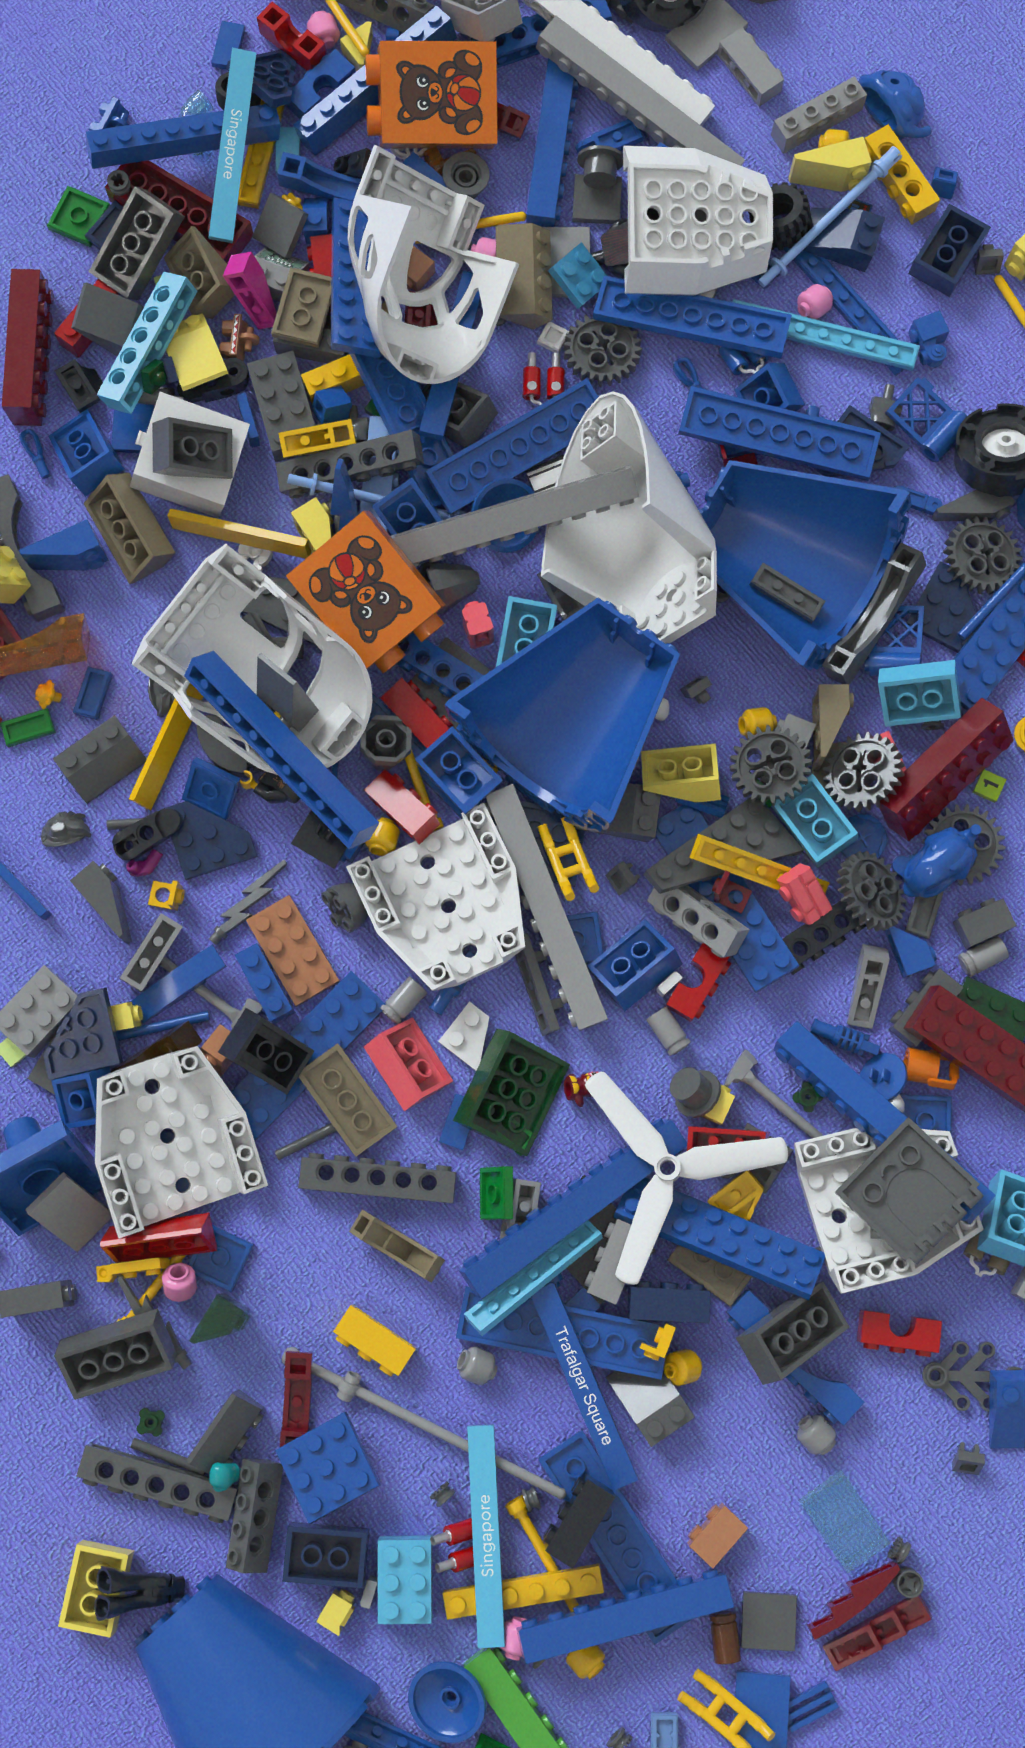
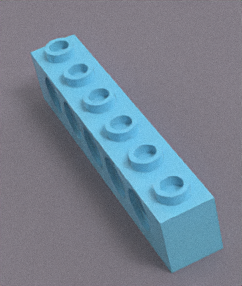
(147, 341)

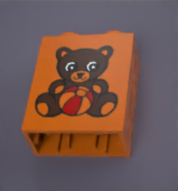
(434, 94)
(368, 592)

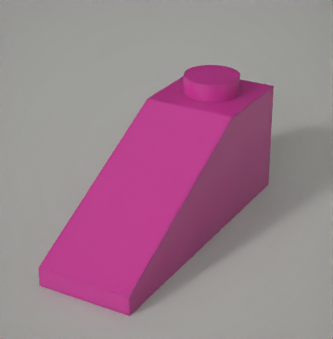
(251, 288)

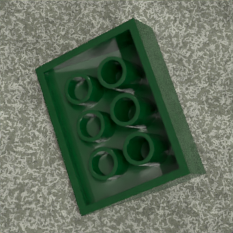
(511, 1083)

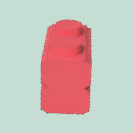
(477, 624)
(804, 894)

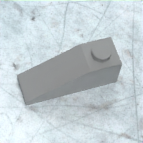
(868, 985)

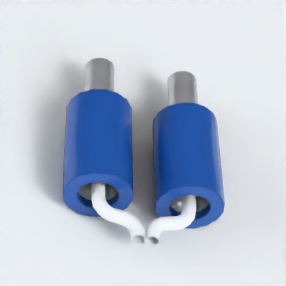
(738, 363)

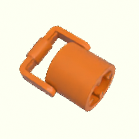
(924, 1068)

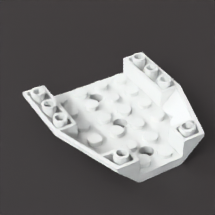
(679, 251)
(408, 901)
(208, 1147)
(849, 1253)

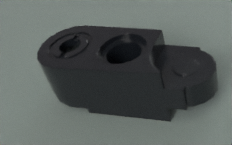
(225, 386)
(163, 824)

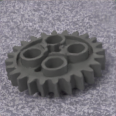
(583, 356)
(982, 554)
(763, 744)
(863, 771)
(987, 855)
(871, 891)

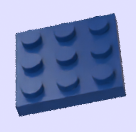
(327, 1467)

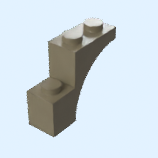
(397, 1245)

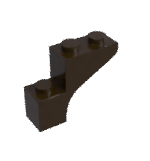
(177, 1039)

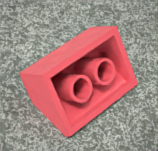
(408, 1063)

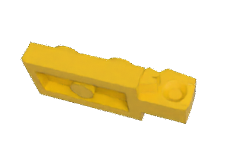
(129, 1269)

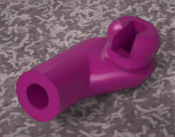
(144, 867)

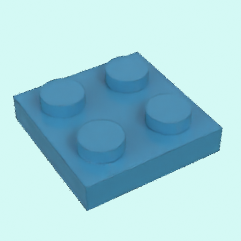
(578, 275)

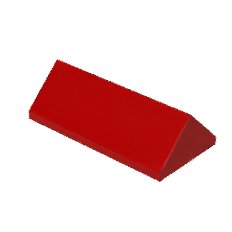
(162, 1239)

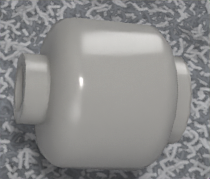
(476, 1365)
(816, 1434)

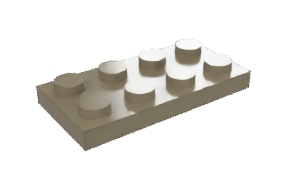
(346, 1100)

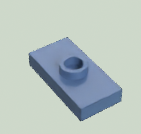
(664, 1730)

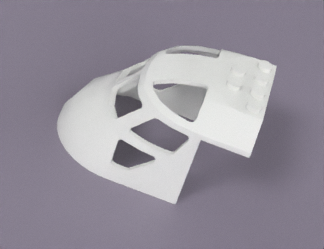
(412, 208)
(208, 619)

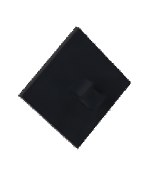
(319, 841)

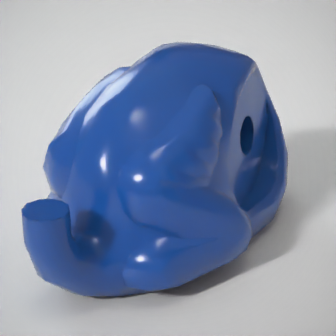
(895, 101)
(941, 861)

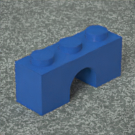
(330, 73)
(264, 983)

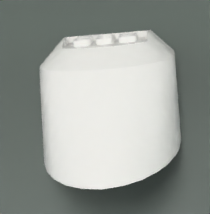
(641, 556)

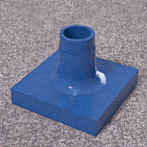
(34, 1162)

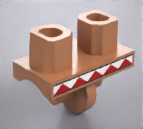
(241, 338)

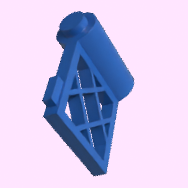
(943, 432)
(898, 656)

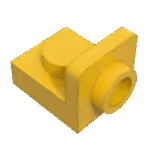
(663, 1338)

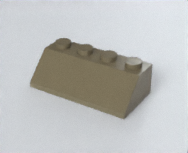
(531, 290)
(128, 527)

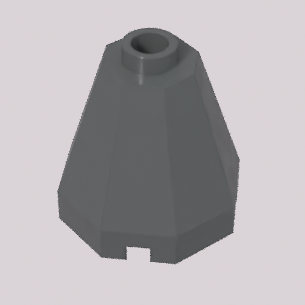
(450, 581)
(385, 742)

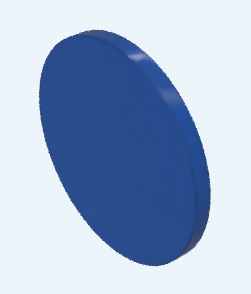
(885, 1074)

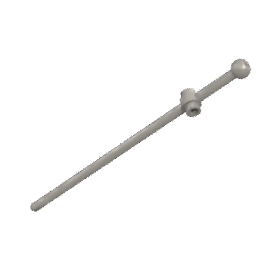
(350, 1386)

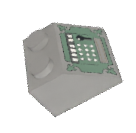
(277, 269)

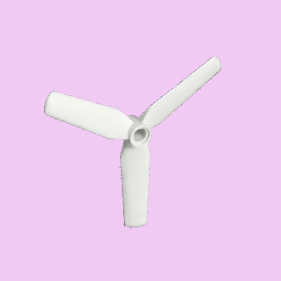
(695, 1164)

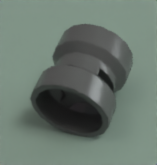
(911, 1586)

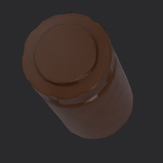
(725, 1637)

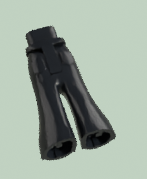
(151, 1591)

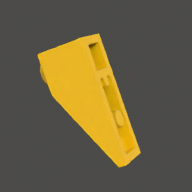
(317, 438)

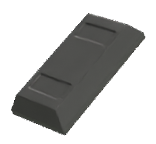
(923, 915)

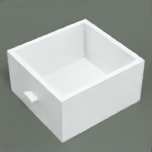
(196, 493)

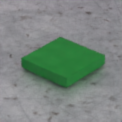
(76, 215)
(496, 1193)

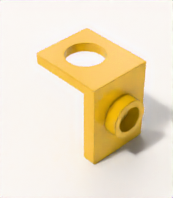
(175, 897)

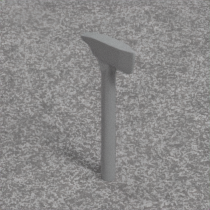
(233, 1013)
(741, 1072)

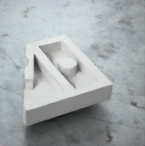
(467, 1035)

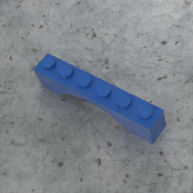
(309, 177)
(834, 1396)

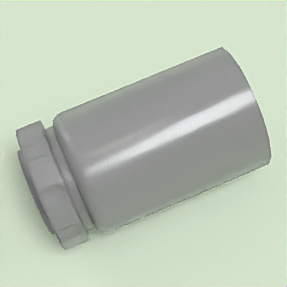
(983, 956)
(403, 1000)
(668, 1031)

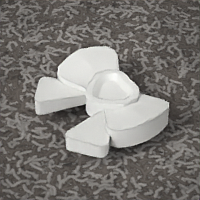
(260, 556)

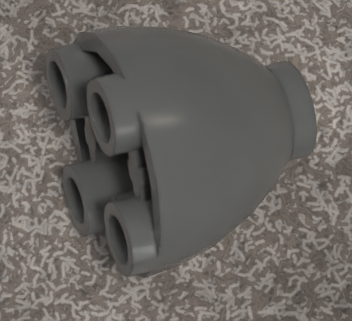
(345, 906)

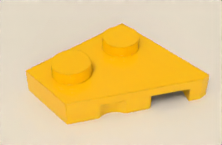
(739, 1195)

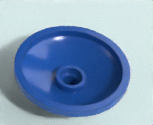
(499, 492)
(440, 1713)

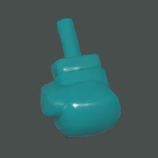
(223, 1475)

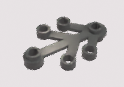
(966, 1375)

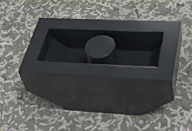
(80, 384)

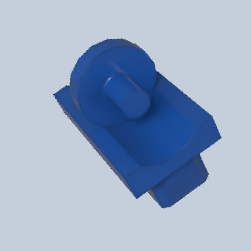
(112, 115)

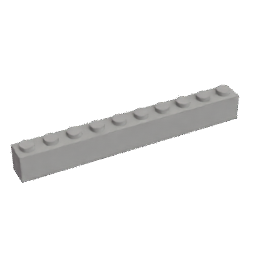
(627, 92)
(518, 515)
(547, 910)

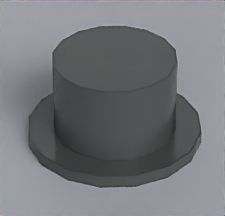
(600, 165)
(466, 174)
(695, 1091)

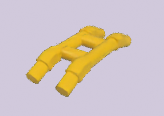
(574, 846)
(724, 1696)

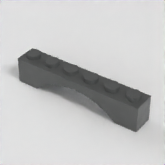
(42, 596)
(852, 651)

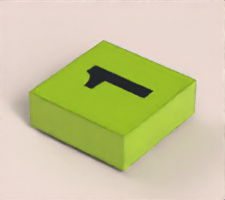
(989, 786)

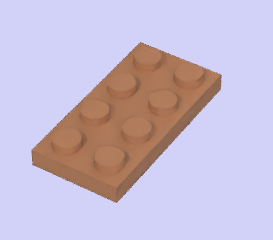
(292, 950)

